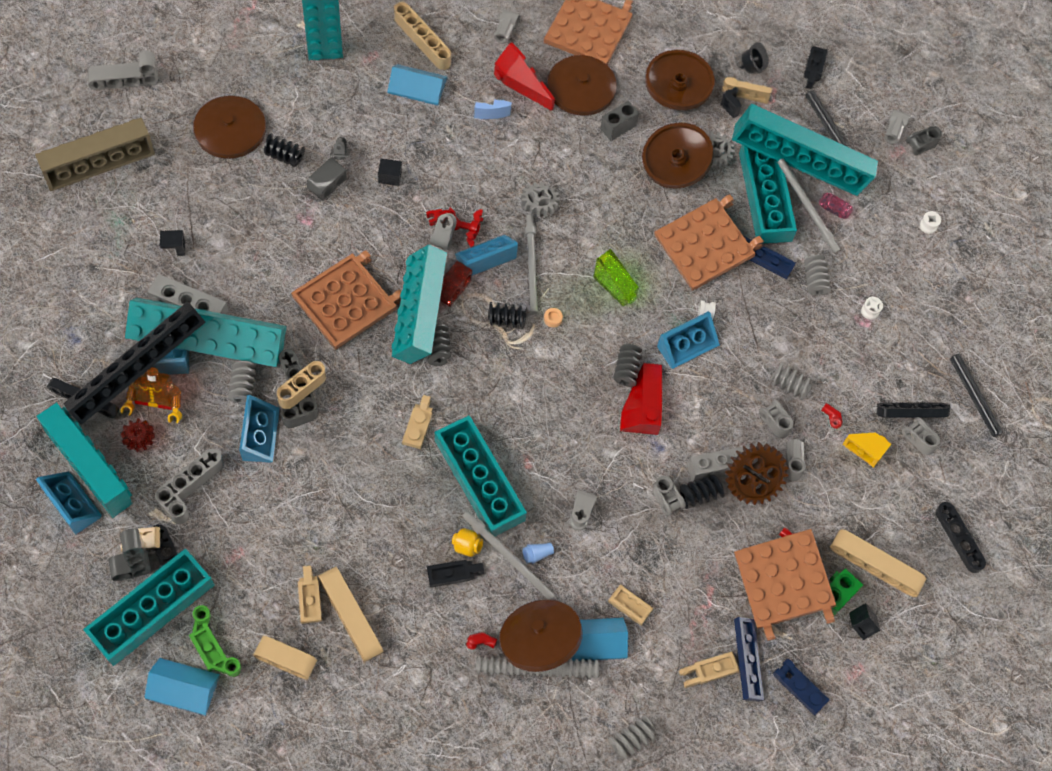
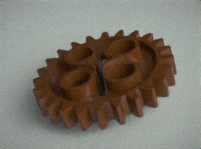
(746, 489)

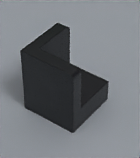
(390, 172)
(173, 239)
(864, 621)

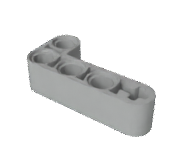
(126, 74)
(192, 482)

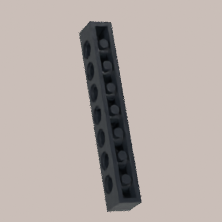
(134, 363)

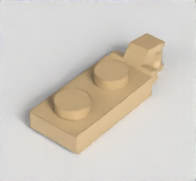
(418, 424)
(309, 597)

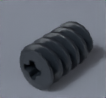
(283, 152)
(507, 315)
(701, 489)

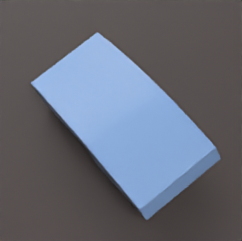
(498, 110)

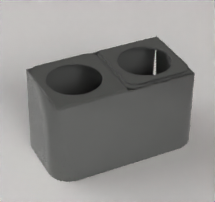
(622, 126)
(326, 179)

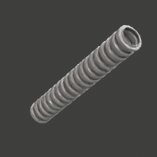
(502, 665)

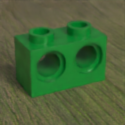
(841, 594)

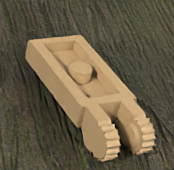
(748, 90)
(711, 669)

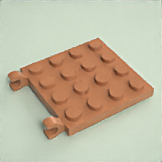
(589, 28)
(706, 243)
(345, 300)
(785, 580)

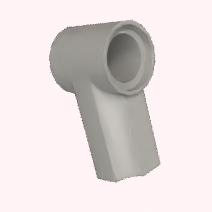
(507, 22)
(897, 122)
(795, 459)

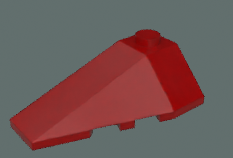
(516, 75)
(644, 404)

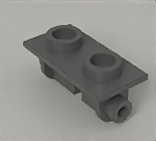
(340, 149)

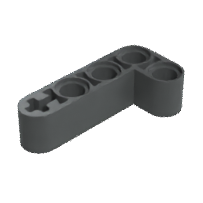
(301, 416)
(133, 561)

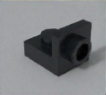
(731, 103)

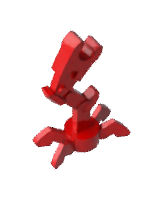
(473, 227)

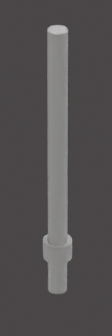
(530, 233)
(826, 235)
(479, 527)

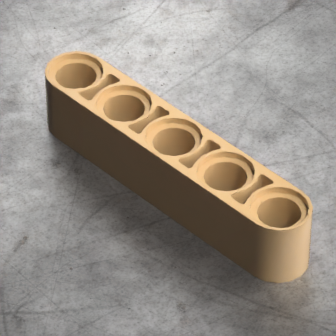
(422, 35)
(878, 563)
(350, 614)

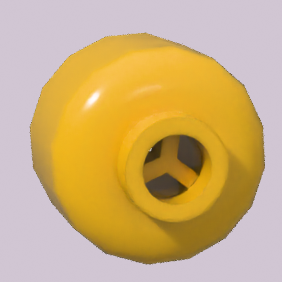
(467, 542)

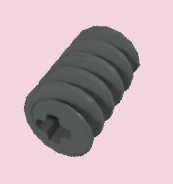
(441, 347)
(628, 365)

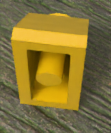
(867, 446)

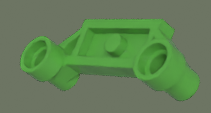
(208, 646)

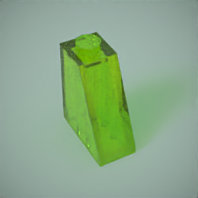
(615, 278)

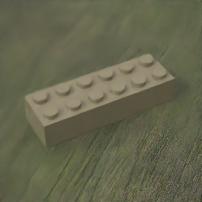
(95, 154)

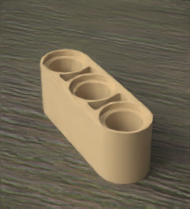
(304, 376)
(285, 657)

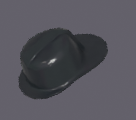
(755, 59)

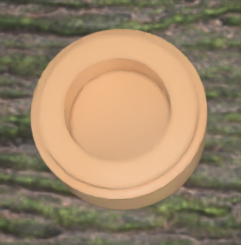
(553, 317)

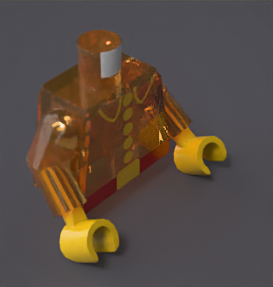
(156, 391)

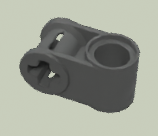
(924, 139)

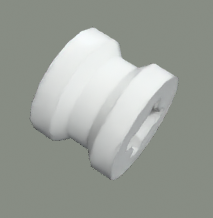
(930, 227)
(872, 303)
(705, 307)

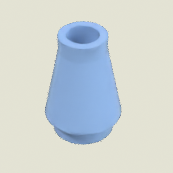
(534, 552)

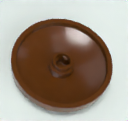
(679, 79)
(582, 85)
(229, 127)
(677, 155)
(541, 635)

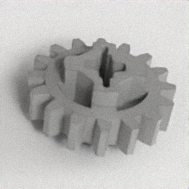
(719, 145)
(540, 199)

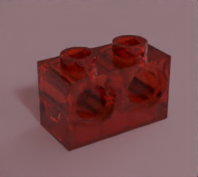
(455, 283)

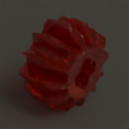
(144, 431)

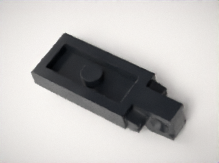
(815, 65)
(453, 572)

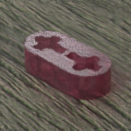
(835, 205)

